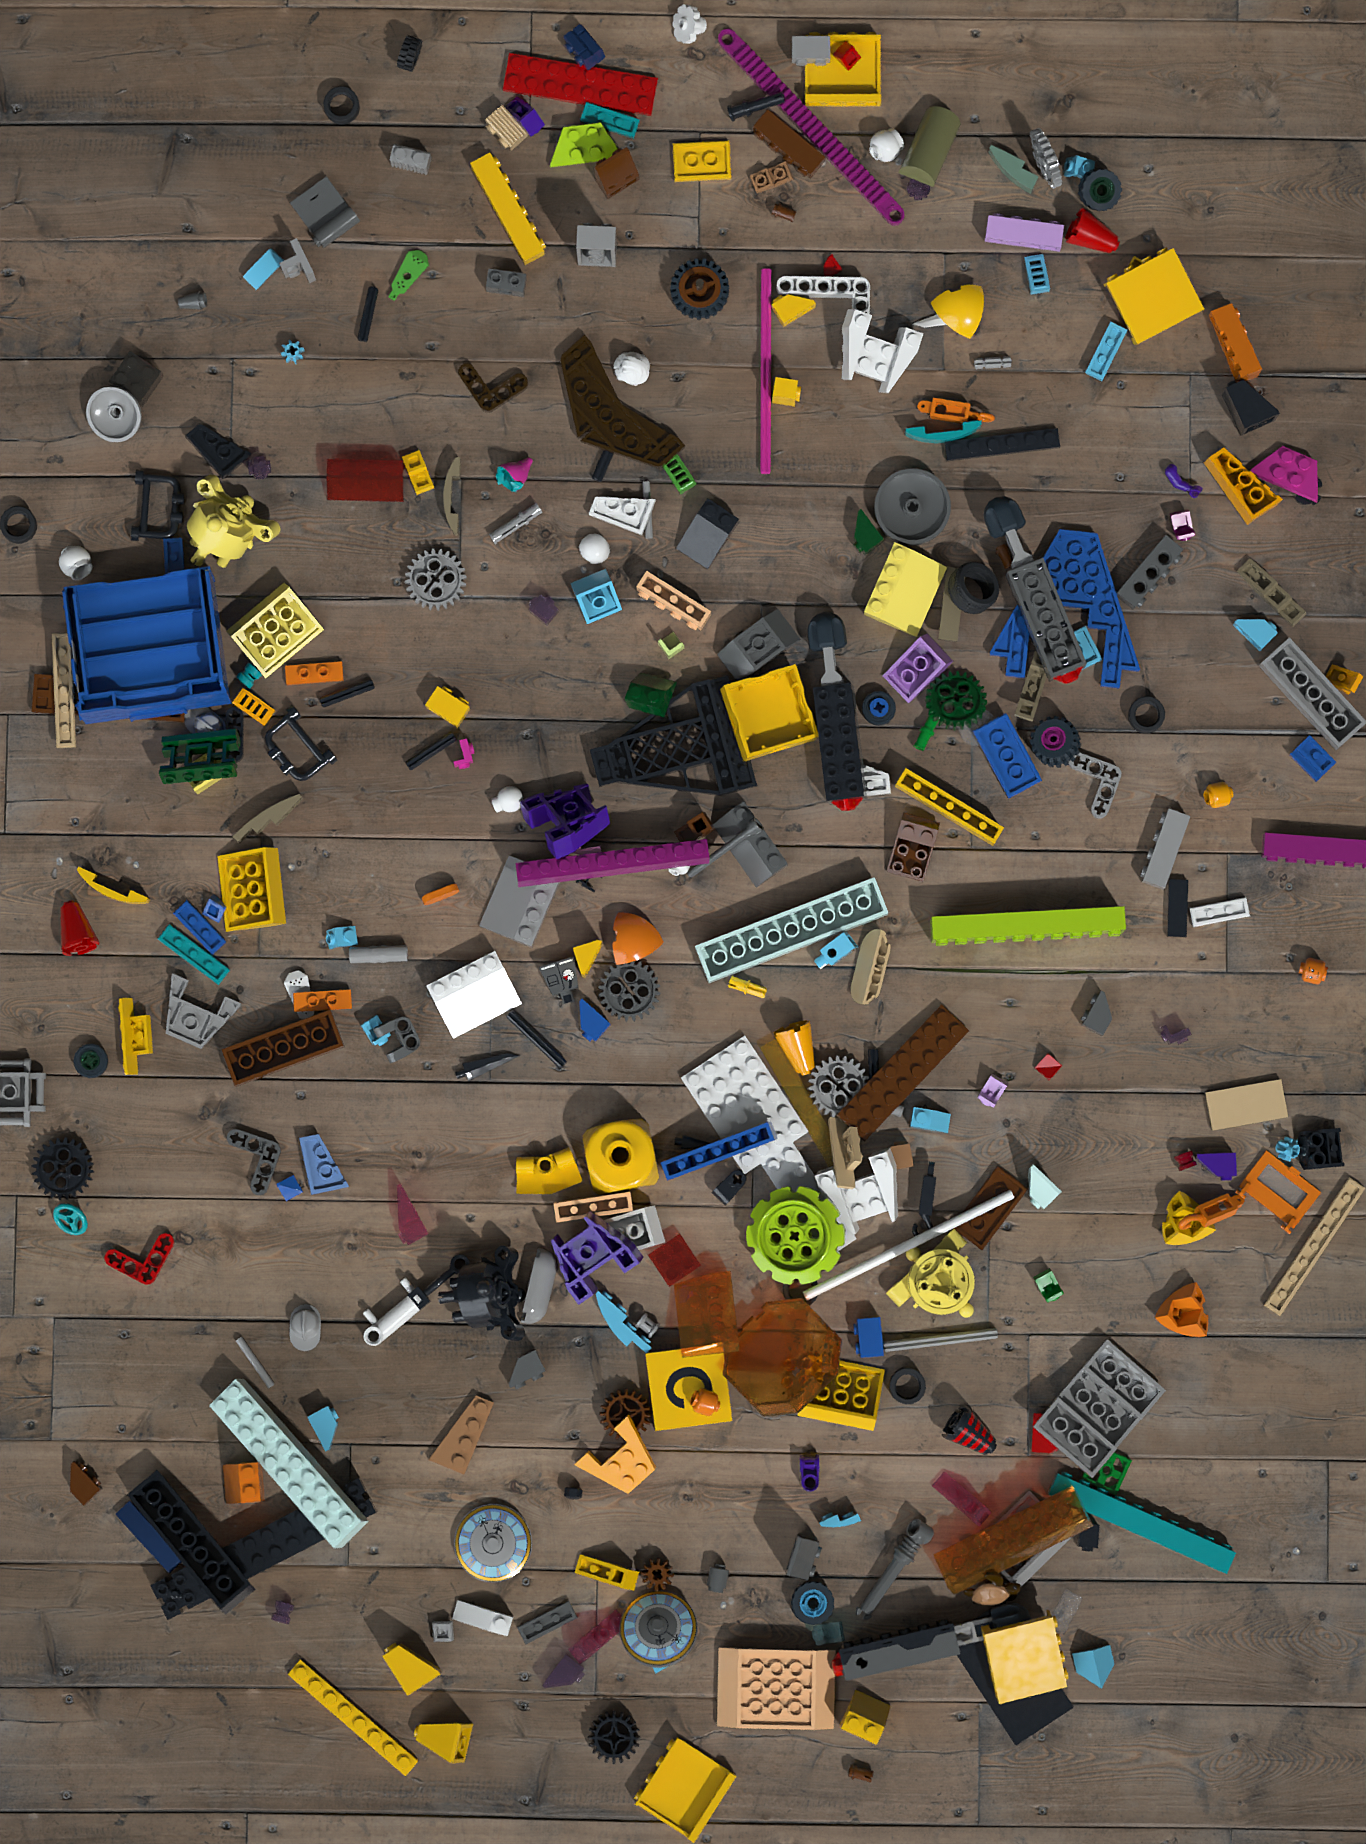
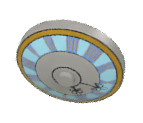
(493, 1543)

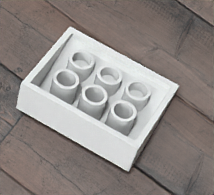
(474, 994)

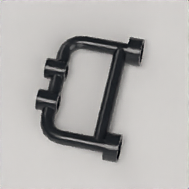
(177, 500)
(286, 767)

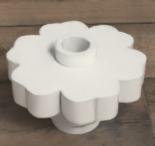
(688, 24)

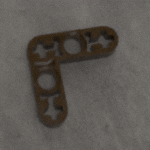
(486, 393)

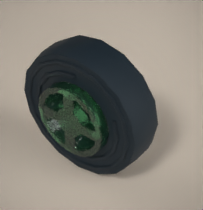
(93, 1068)

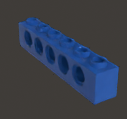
(719, 1150)

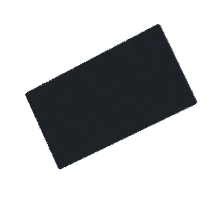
(1018, 1717)

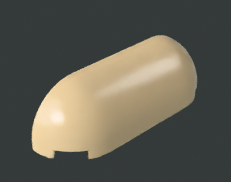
(870, 967)

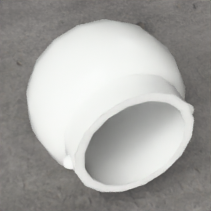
(886, 145)
(75, 562)

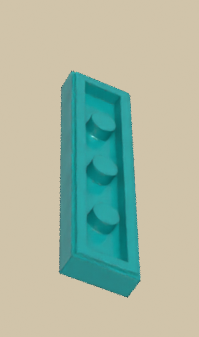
(193, 954)

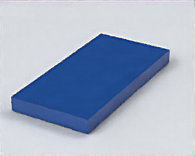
(1007, 755)

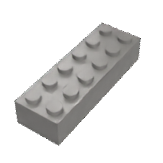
(1312, 694)

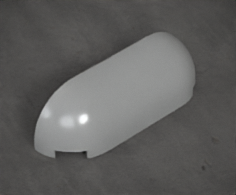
(539, 1287)

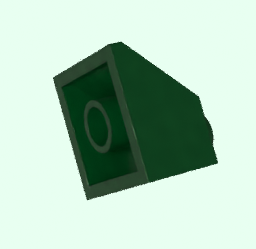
(650, 694)

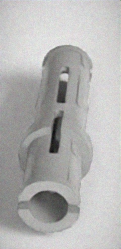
(515, 523)

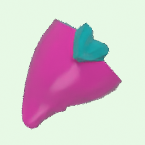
(514, 474)

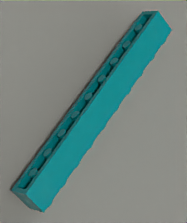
(1147, 1525)

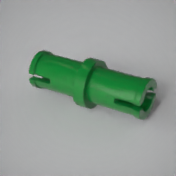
(925, 733)

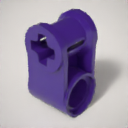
(809, 1470)

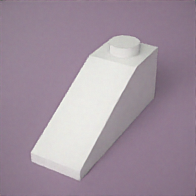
(483, 1618)

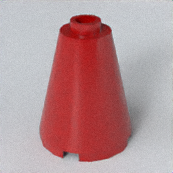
(1091, 233)
(76, 930)

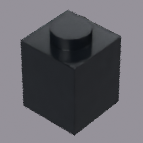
(1089, 1538)

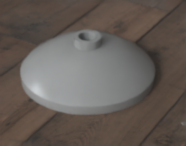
(107, 421)

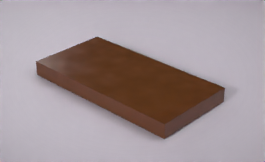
(983, 1227)

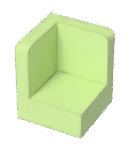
(670, 645)

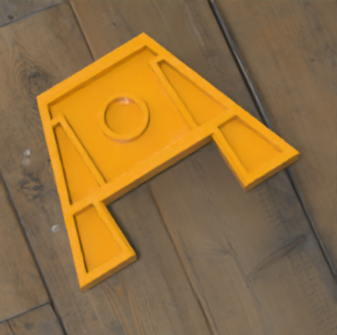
(627, 1465)

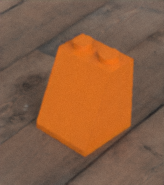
(243, 1482)

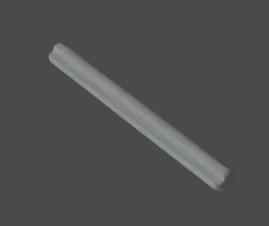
(937, 1340)

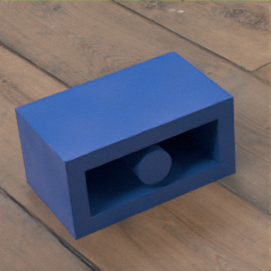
(869, 1337)

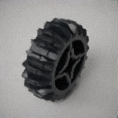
(623, 1736)

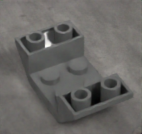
(758, 645)

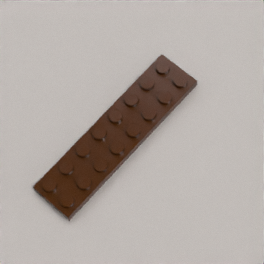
(903, 1072)

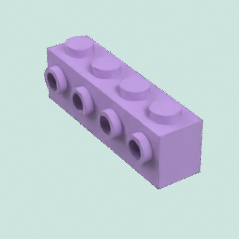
(1024, 232)

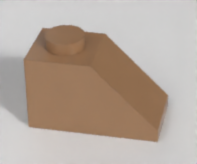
(902, 1155)

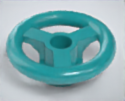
(72, 1217)

